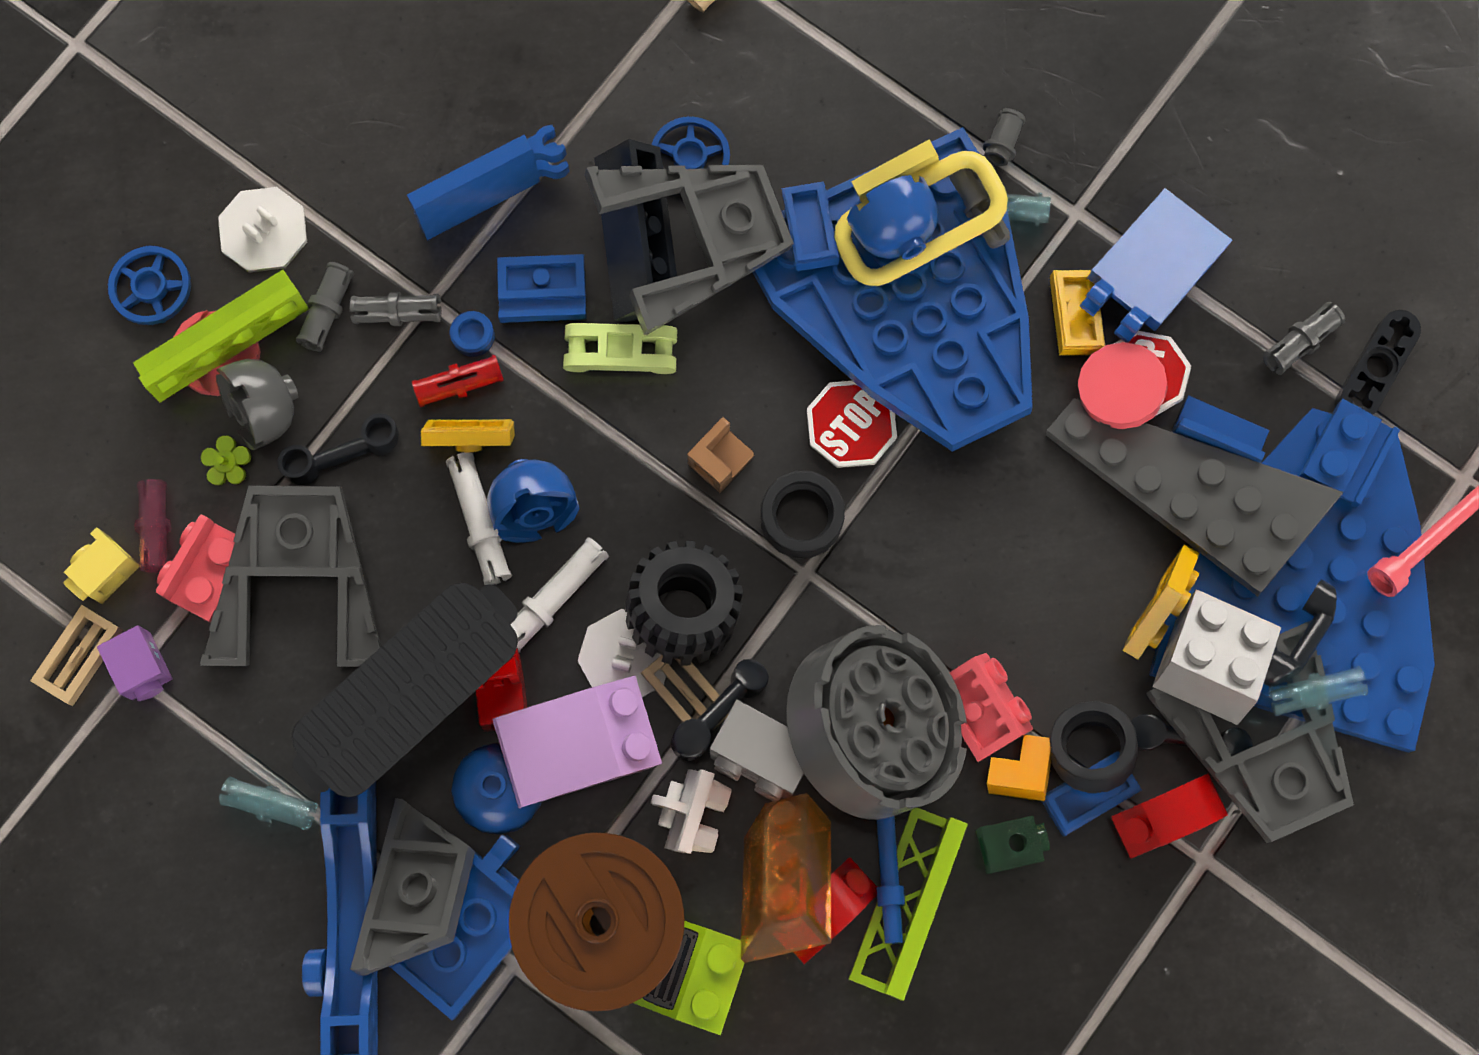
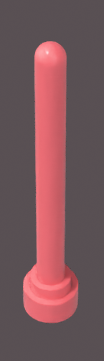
(1392, 573)

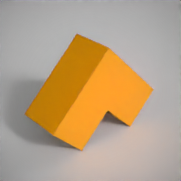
(1024, 777)

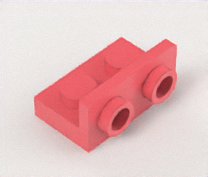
(198, 568)
(990, 708)

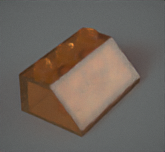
(786, 879)

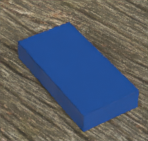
(810, 226)
(1074, 808)

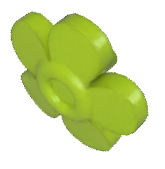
(226, 461)

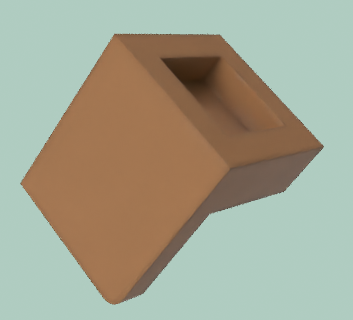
(719, 456)

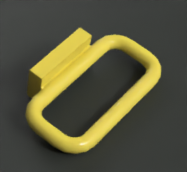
(921, 162)

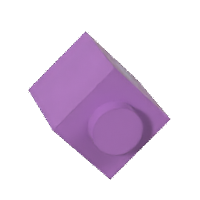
(135, 664)

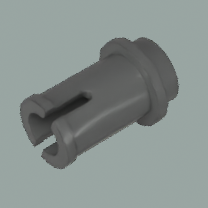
(1000, 146)

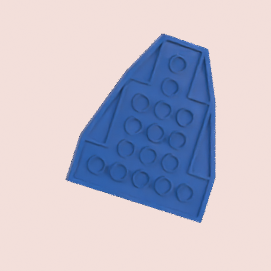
(933, 345)
(1369, 630)

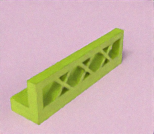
(220, 336)
(924, 908)

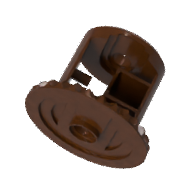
(628, 895)

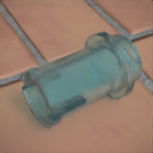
(1029, 208)

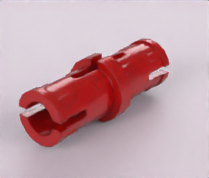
(428, 389)

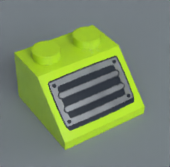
(700, 981)

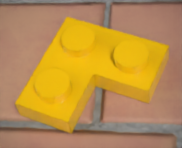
(1169, 598)

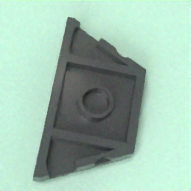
(414, 891)

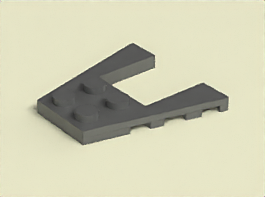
(731, 216)
(292, 535)
(1279, 781)

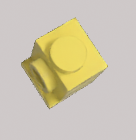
(99, 568)

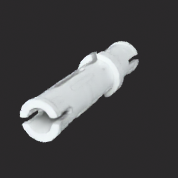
(475, 511)
(541, 608)

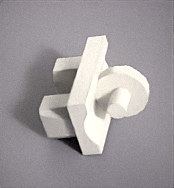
(684, 810)

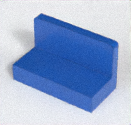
(1220, 429)

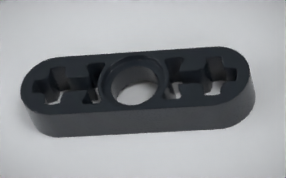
(1393, 356)

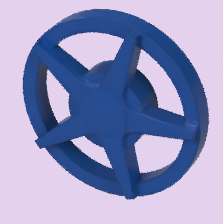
(690, 150)
(149, 285)

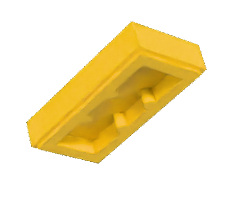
(1075, 328)
(468, 434)

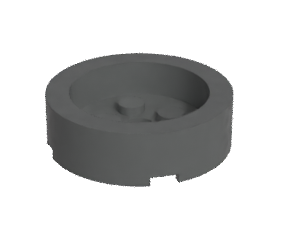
(840, 731)

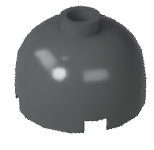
(257, 399)

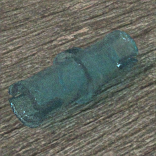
(1317, 691)
(268, 803)

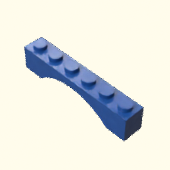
(350, 857)

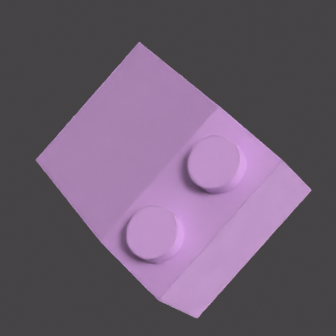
(577, 741)

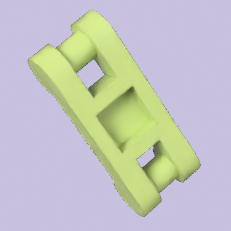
(619, 348)

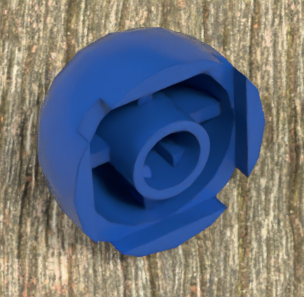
(896, 219)
(530, 498)
(485, 793)

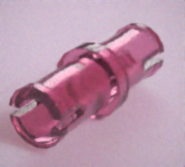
(152, 525)

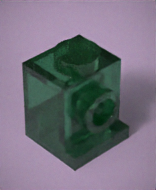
(995, 844)

